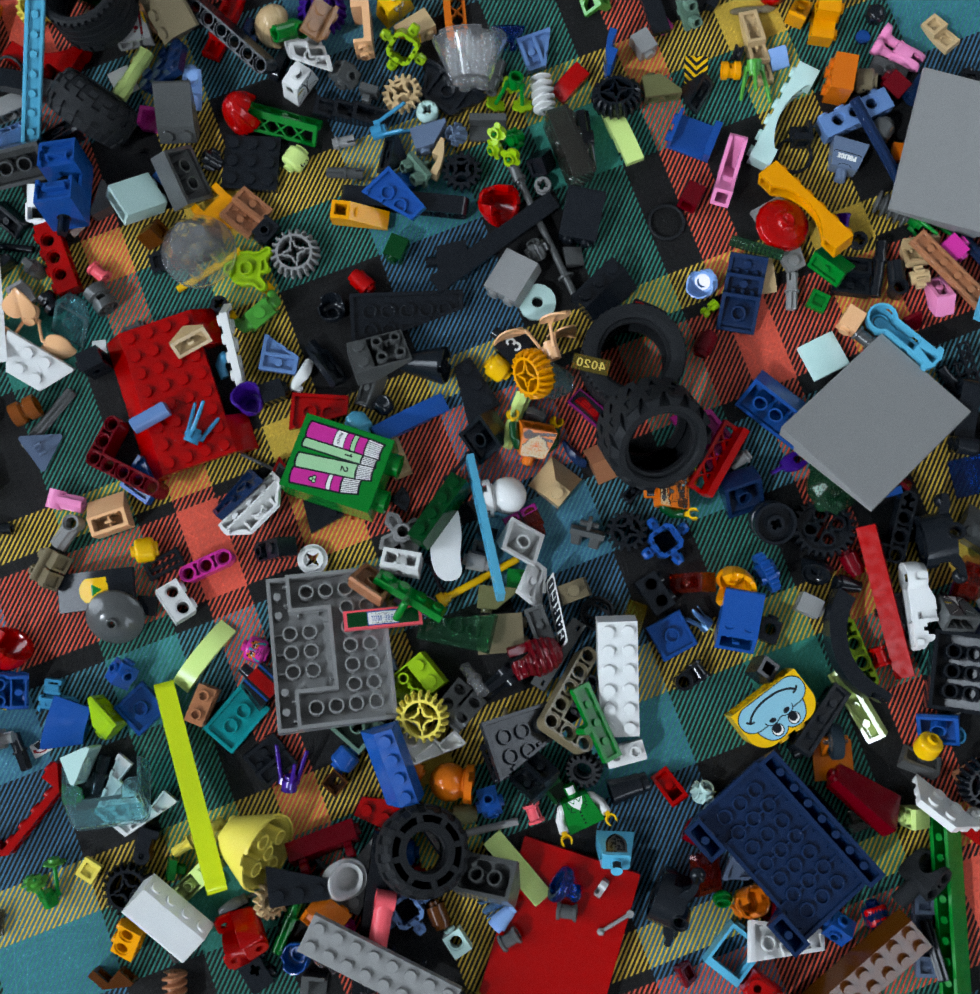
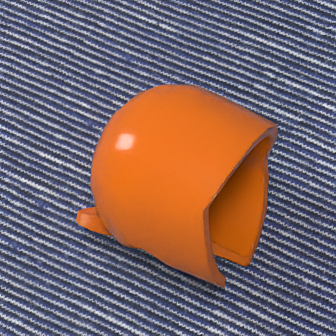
(750, 902)

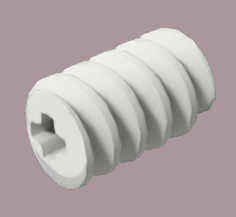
(542, 93)

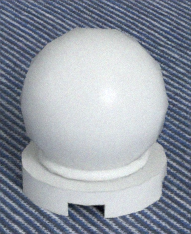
(504, 495)

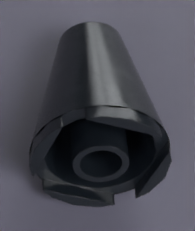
(430, 364)

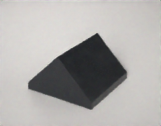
(63, 131)

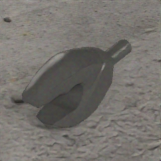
(236, 903)

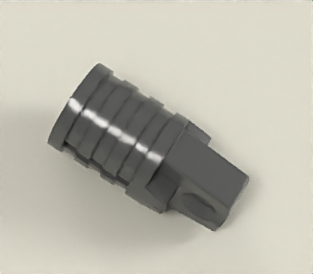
(34, 268)

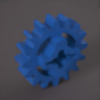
(766, 572)

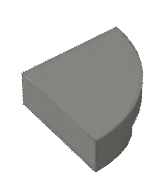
(601, 887)

